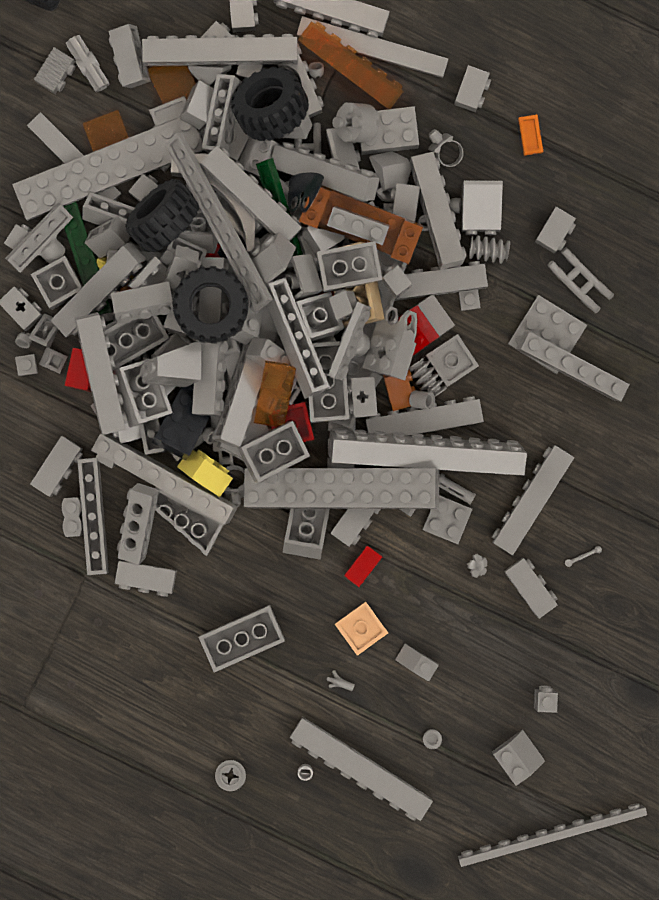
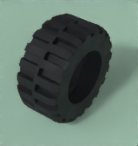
(277, 118)
(162, 215)
(216, 278)

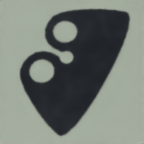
(307, 183)

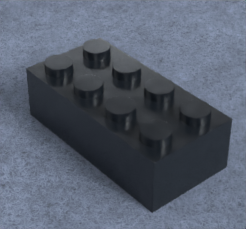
(181, 428)

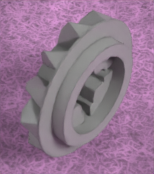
(222, 780)

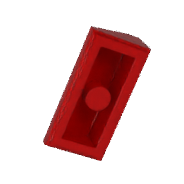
(363, 566)

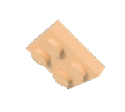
(361, 628)

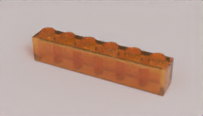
(350, 65)

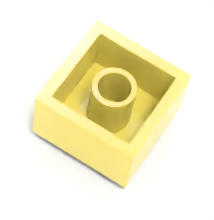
(206, 472)

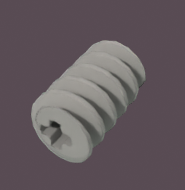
(489, 249)
(427, 378)

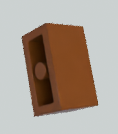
(399, 391)

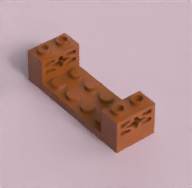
(401, 235)

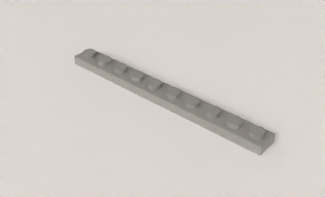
(219, 221)
(560, 832)

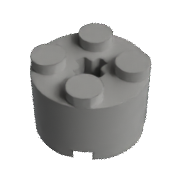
(356, 122)

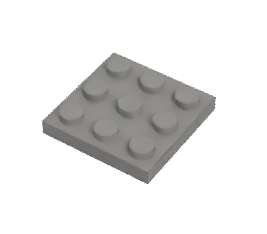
(551, 325)

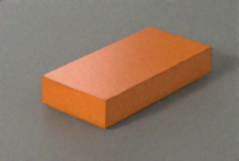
(530, 135)

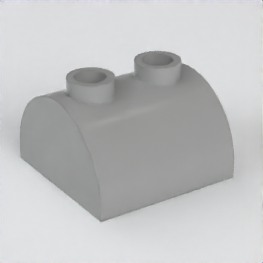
(256, 152)

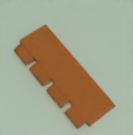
(274, 393)

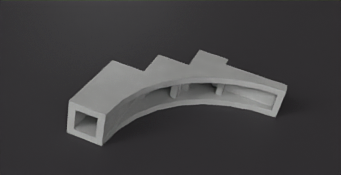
(248, 222)

